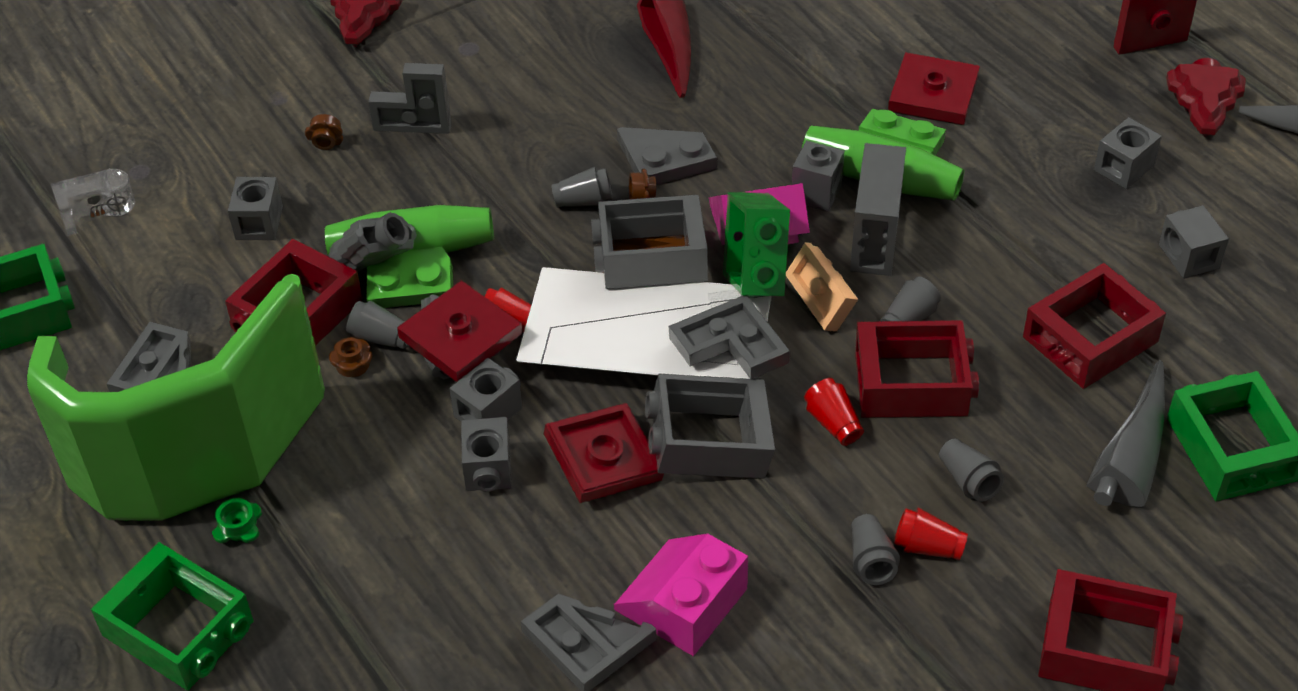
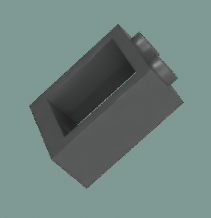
(877, 209)
(650, 219)
(711, 396)

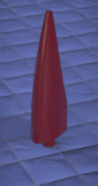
(669, 32)

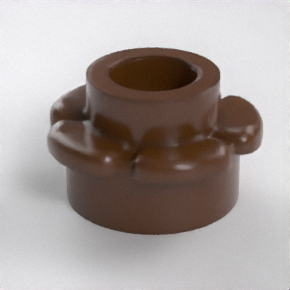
(324, 131)
(641, 185)
(351, 357)

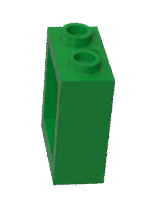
(760, 258)
(39, 316)
(1245, 471)
(145, 586)

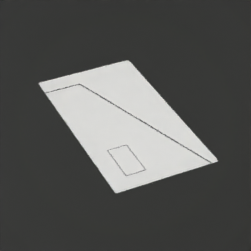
(619, 328)

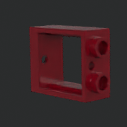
(334, 281)
(914, 340)
(1081, 359)
(1117, 602)

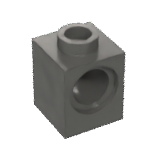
(1127, 152)
(820, 172)
(255, 208)
(1193, 241)
(486, 393)
(486, 454)

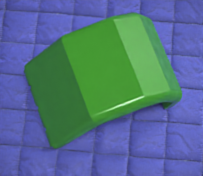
(191, 431)

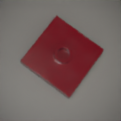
(1153, 24)
(934, 88)
(459, 330)
(602, 452)

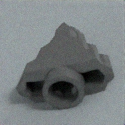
(373, 241)

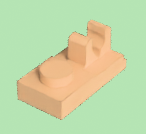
(821, 287)

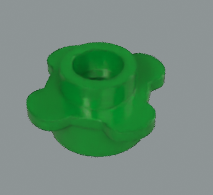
(236, 511)

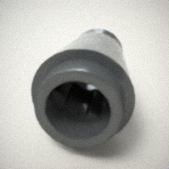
(583, 189)
(914, 301)
(375, 325)
(974, 472)
(873, 552)

